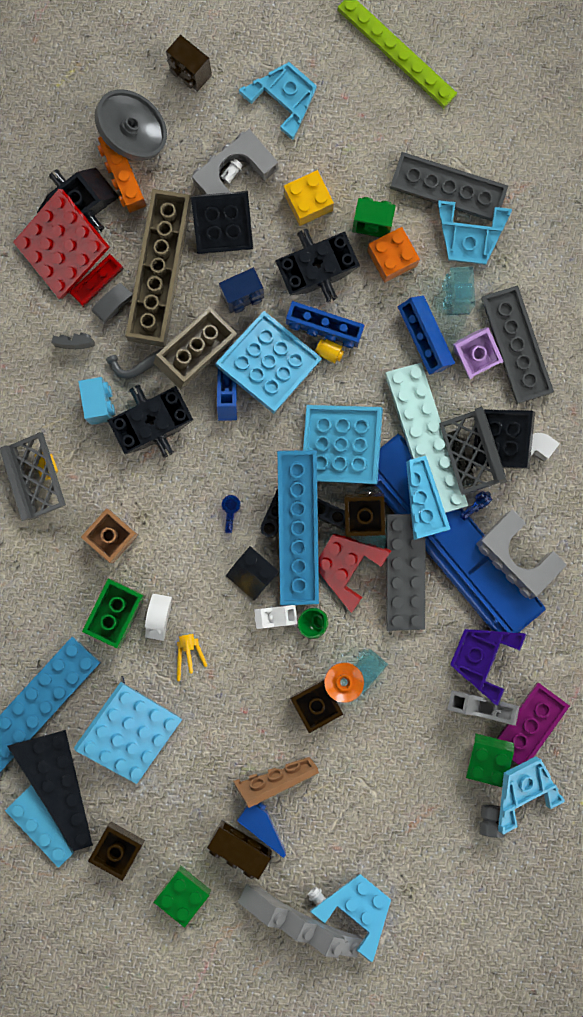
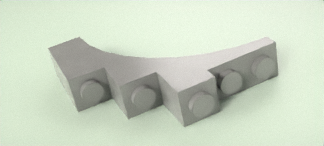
(301, 928)

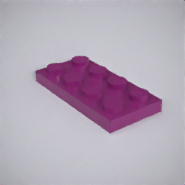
(534, 723)

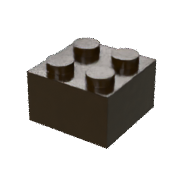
(188, 63)
(364, 514)
(315, 706)
(116, 851)

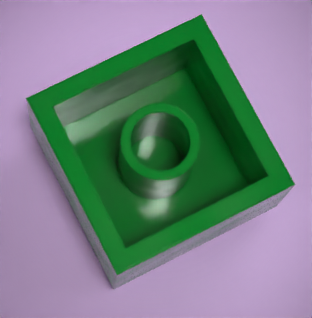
(373, 217)
(489, 760)
(182, 896)

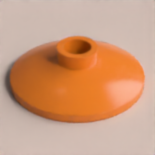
(354, 685)

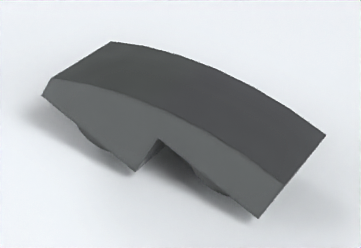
(110, 303)
(78, 341)

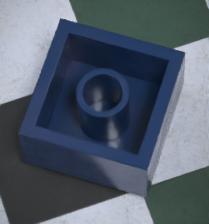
(242, 290)

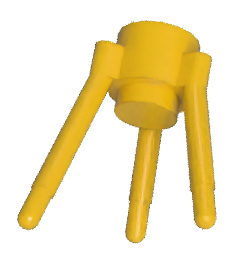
(187, 643)

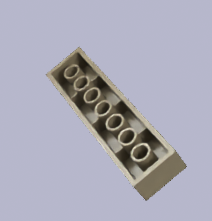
(158, 268)

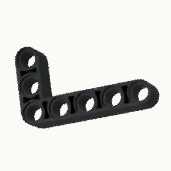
(326, 516)

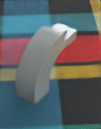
(483, 707)

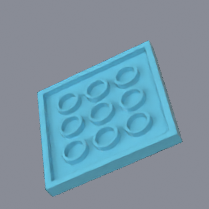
(268, 362)
(345, 442)
(128, 733)

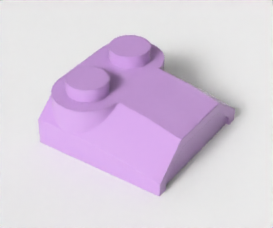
(477, 352)

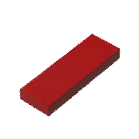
(96, 280)

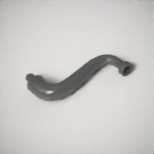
(140, 368)

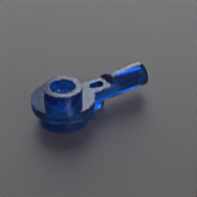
(482, 500)
(230, 505)

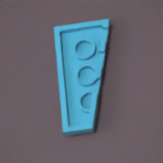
(425, 503)

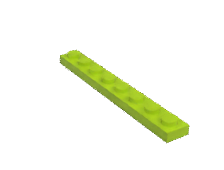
(397, 52)

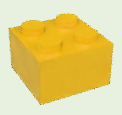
(308, 198)

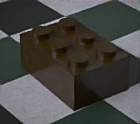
(239, 850)

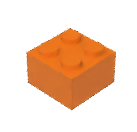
(393, 254)

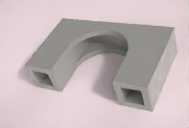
(245, 149)
(496, 545)

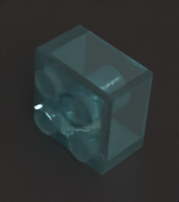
(459, 291)

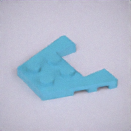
(289, 89)
(467, 241)
(523, 785)
(363, 905)

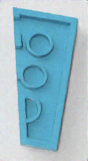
(39, 825)

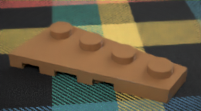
(275, 781)

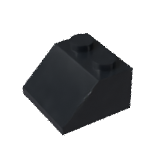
(252, 573)

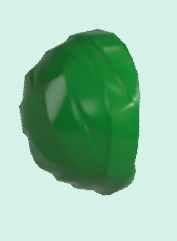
(313, 623)

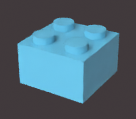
(96, 400)

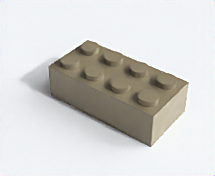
(195, 348)

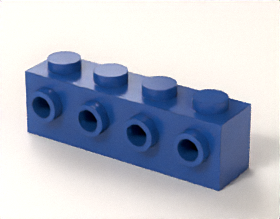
(324, 324)
(426, 334)

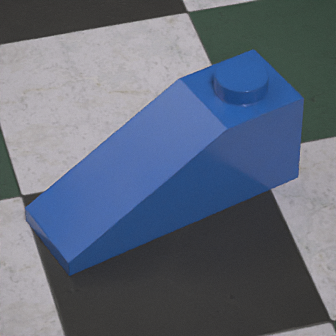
(226, 397)
(259, 823)

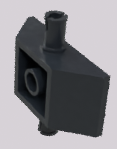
(88, 189)
(333, 255)
(135, 432)

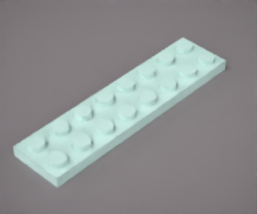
(422, 430)

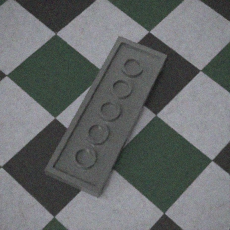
(443, 183)
(517, 344)
(404, 575)

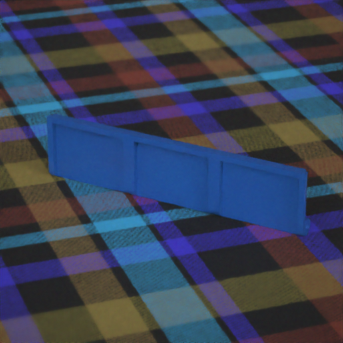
(456, 551)

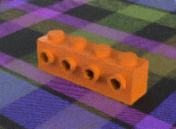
(123, 178)

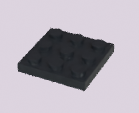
(222, 222)
(512, 436)

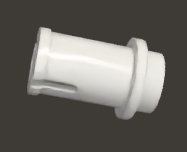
(231, 171)
(316, 896)

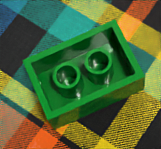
(113, 613)

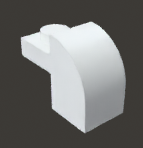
(543, 445)
(275, 616)
(157, 617)

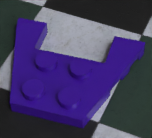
(476, 656)

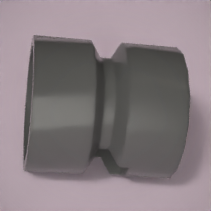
(490, 821)

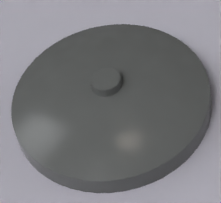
(130, 125)

